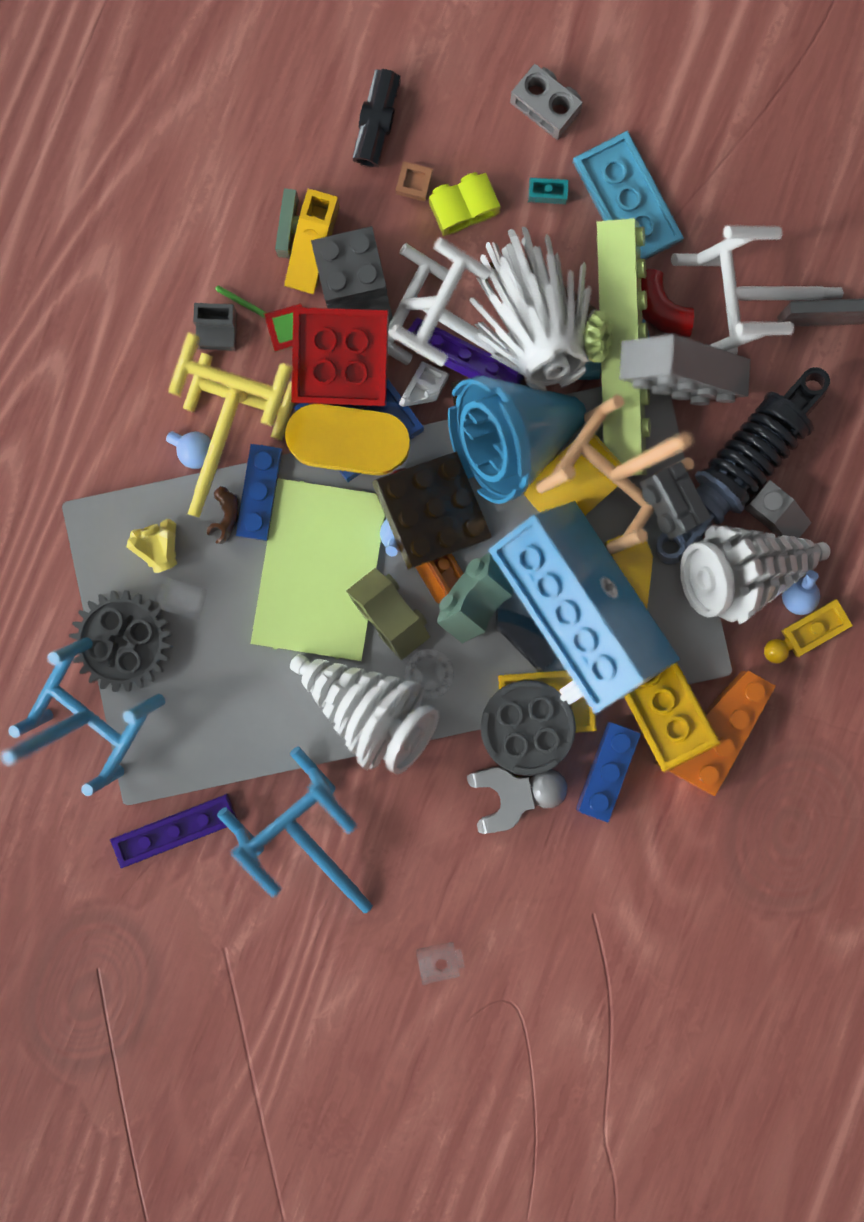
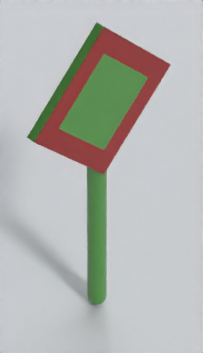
(278, 322)

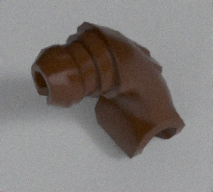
(230, 507)

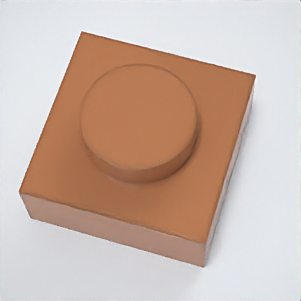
(414, 181)

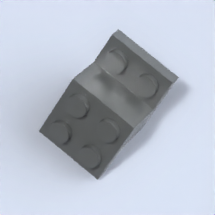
(351, 271)

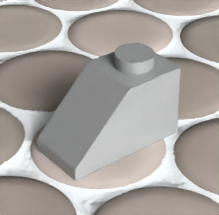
(777, 511)

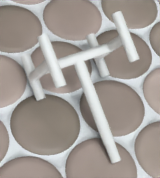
(722, 255)
(433, 305)

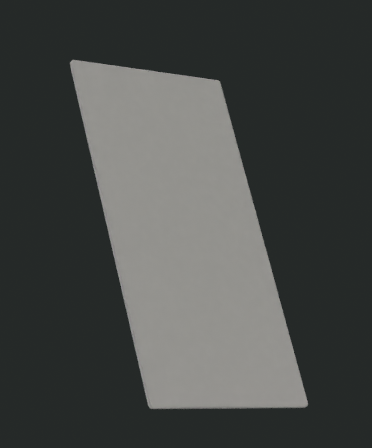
(238, 704)

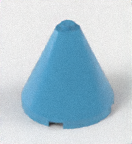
(509, 433)

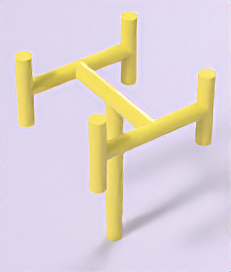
(235, 391)

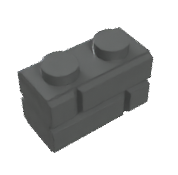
(674, 500)

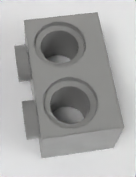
(540, 106)

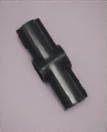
(376, 118)

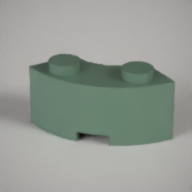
(474, 599)

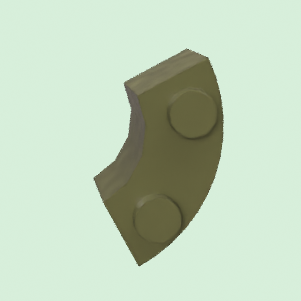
(384, 607)

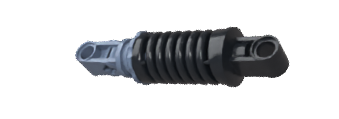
(752, 456)

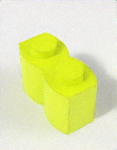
(464, 203)

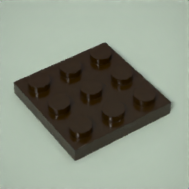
(431, 510)

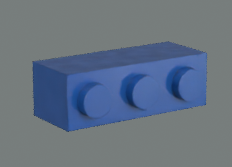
(607, 771)

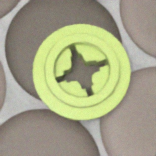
(598, 336)

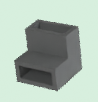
(216, 326)

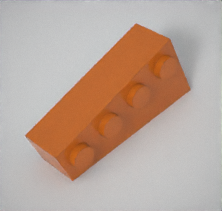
(732, 719)

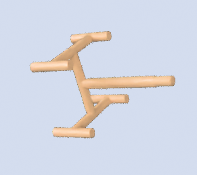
(564, 471)

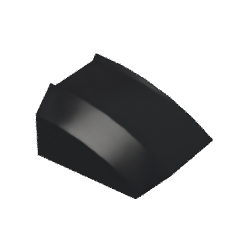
(526, 638)

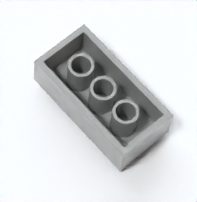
(684, 369)

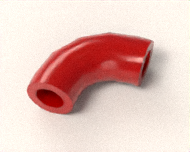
(661, 311)

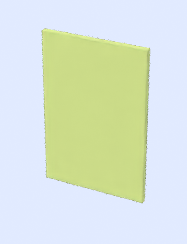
(315, 552)

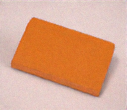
(440, 576)

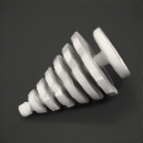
(743, 570)
(371, 711)

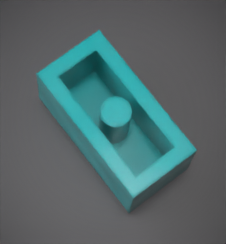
(548, 191)

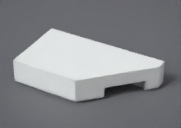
(424, 386)

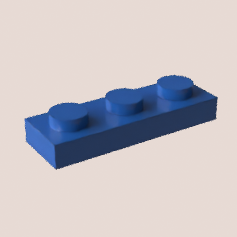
(259, 492)

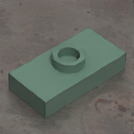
(287, 223)

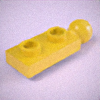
(808, 632)

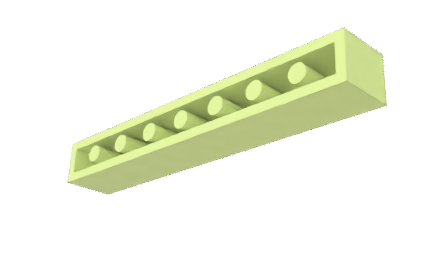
(622, 298)

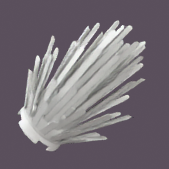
(543, 333)

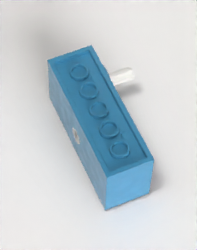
(583, 606)

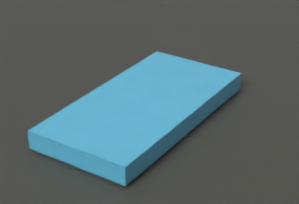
(626, 190)

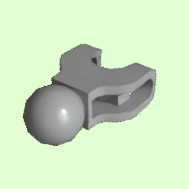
(517, 795)

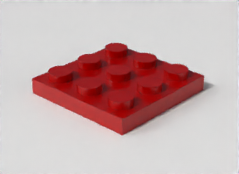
(339, 356)

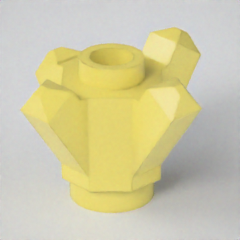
(155, 545)

